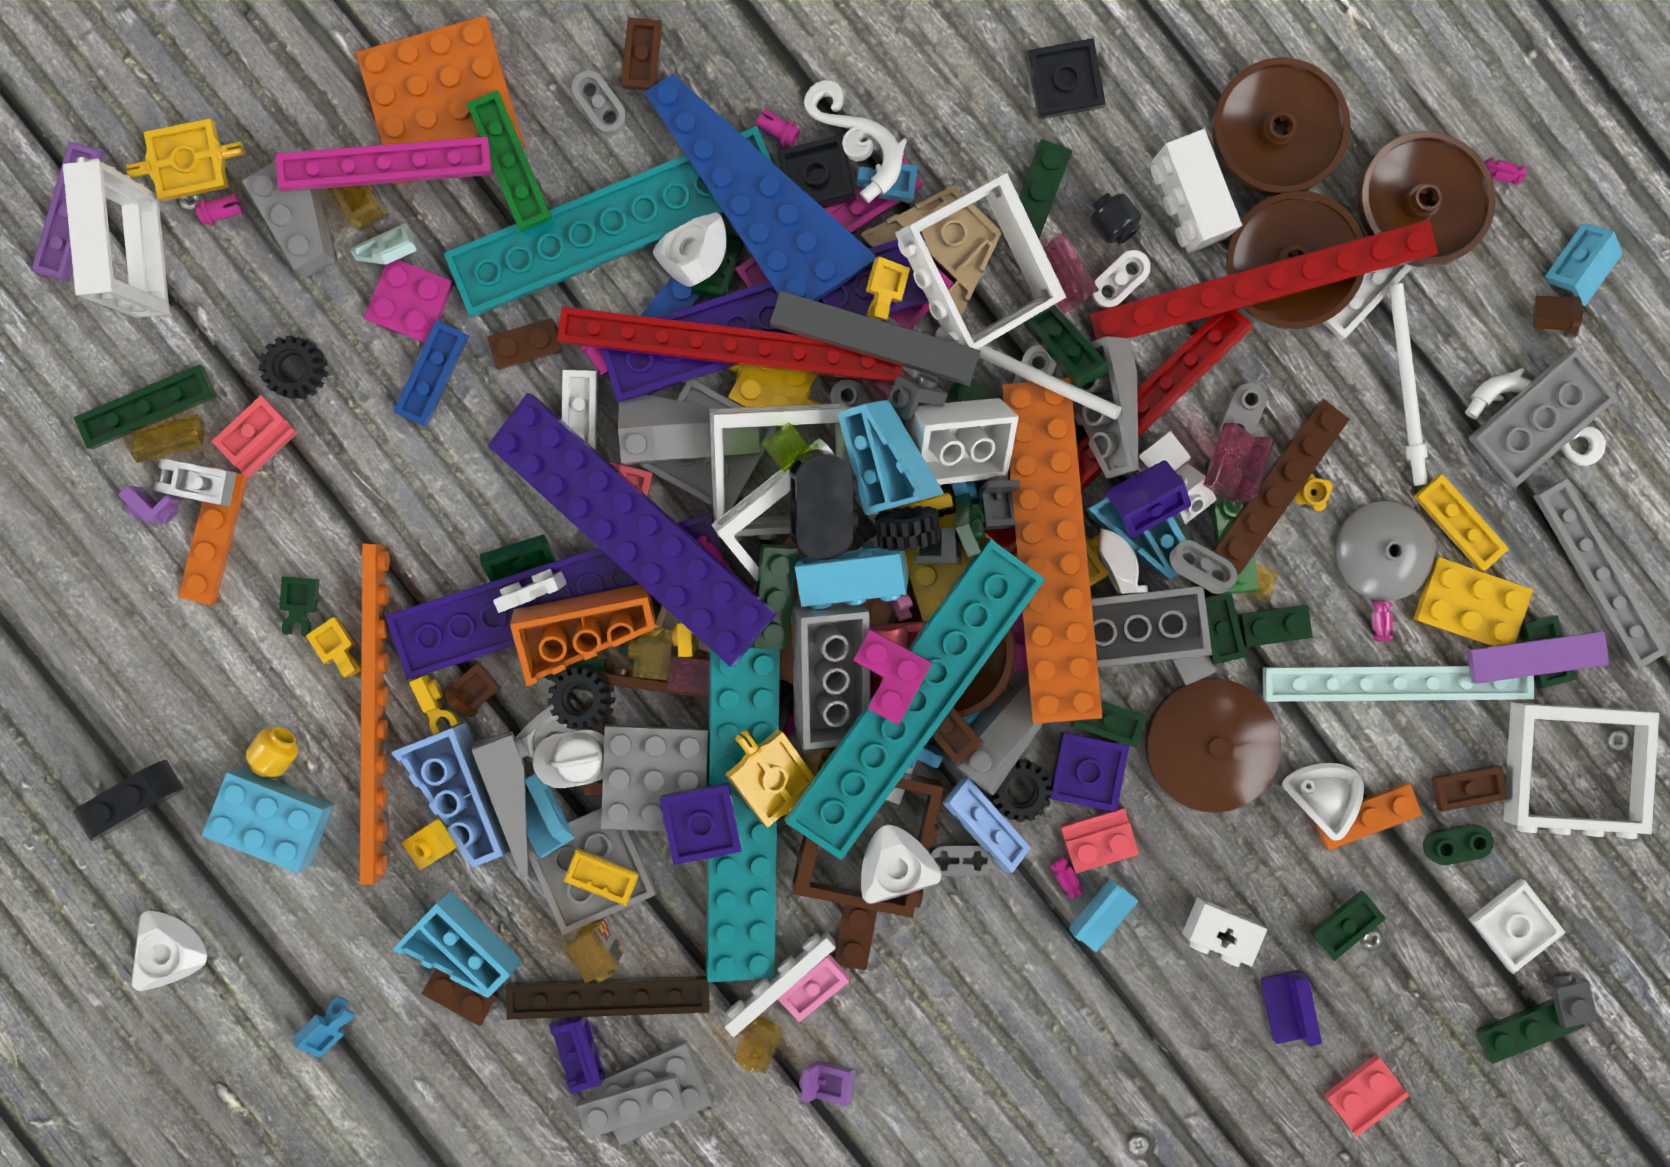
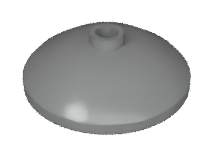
(1364, 553)

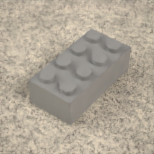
(1151, 627)
(827, 683)

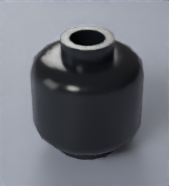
(1115, 218)

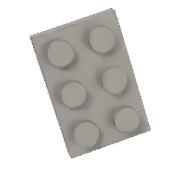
(667, 1062)

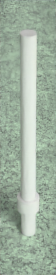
(1045, 380)
(1416, 450)

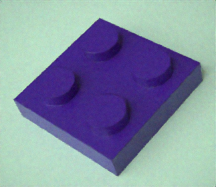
(1089, 771)
(700, 823)

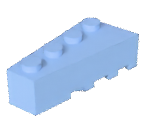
(456, 792)

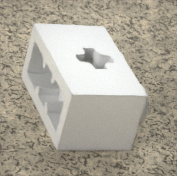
(1242, 940)

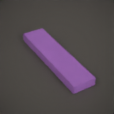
(54, 248)
(1538, 657)

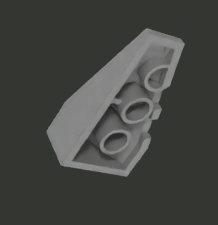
(672, 430)
(1112, 440)
(1006, 733)
(503, 774)

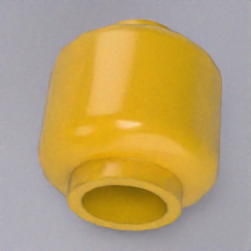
(272, 752)

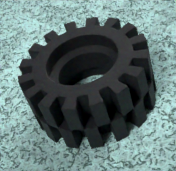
(273, 367)
(907, 528)
(601, 698)
(1035, 804)

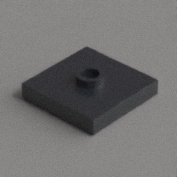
(1065, 79)
(820, 170)

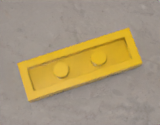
(1461, 522)

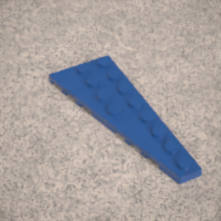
(778, 222)

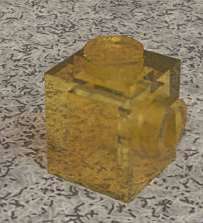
(651, 654)
(758, 1045)

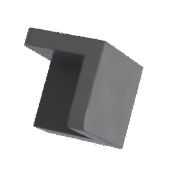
(944, 551)

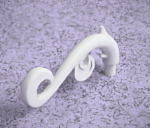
(859, 129)
(1513, 382)

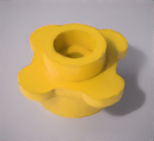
(1318, 501)

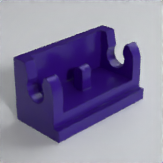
(578, 1053)

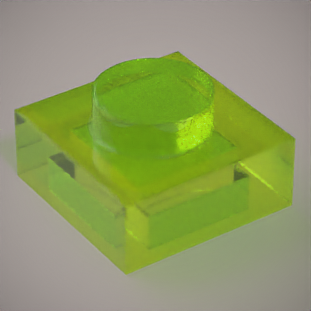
(785, 446)

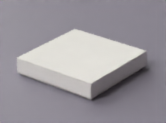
(1517, 925)

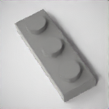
(630, 1106)

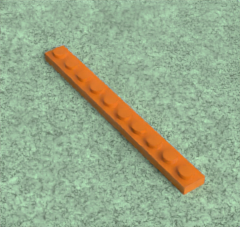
(373, 726)

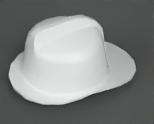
(570, 758)

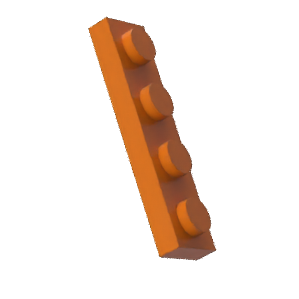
(211, 547)

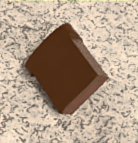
(1558, 314)
(471, 690)

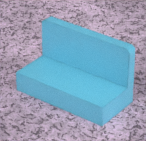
(1585, 261)
(545, 820)
(1103, 915)

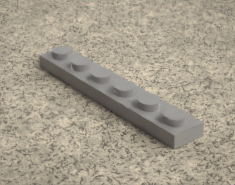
(1600, 573)

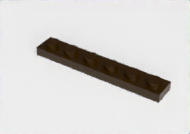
(607, 997)

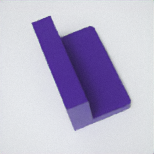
(1149, 498)
(1291, 1008)

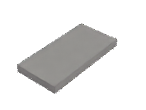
(1543, 417)

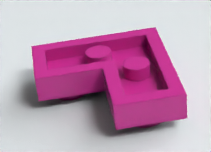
(901, 671)

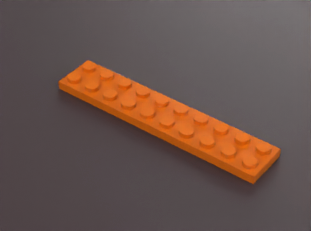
(1054, 546)

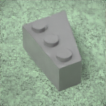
(294, 219)

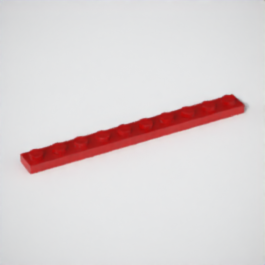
(1266, 282)
(718, 344)
(1161, 391)

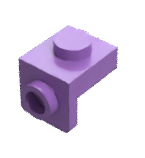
(143, 506)
(827, 1083)

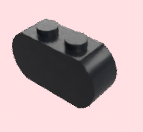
(822, 504)
(128, 800)

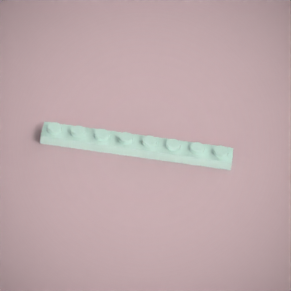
(1387, 684)

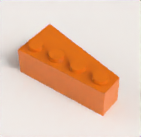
(578, 628)

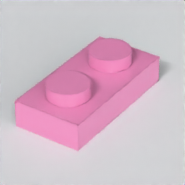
(814, 988)

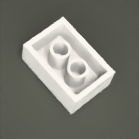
(1195, 192)
(965, 439)

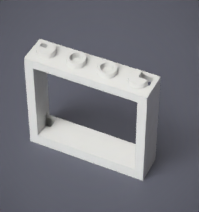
(86, 192)
(1023, 244)
(755, 505)
(766, 527)
(1520, 762)

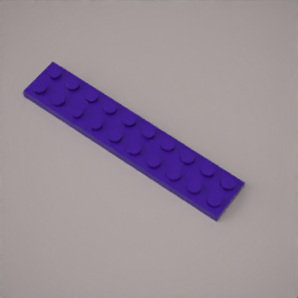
(749, 308)
(632, 530)
(468, 622)

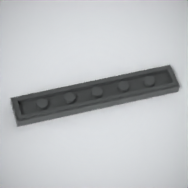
(875, 338)

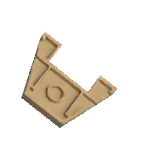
(956, 243)

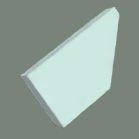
(386, 246)

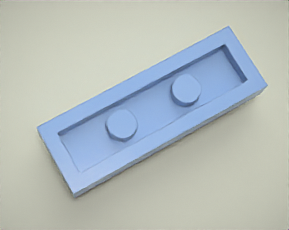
(986, 825)

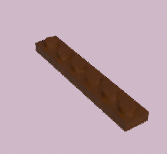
(1281, 485)

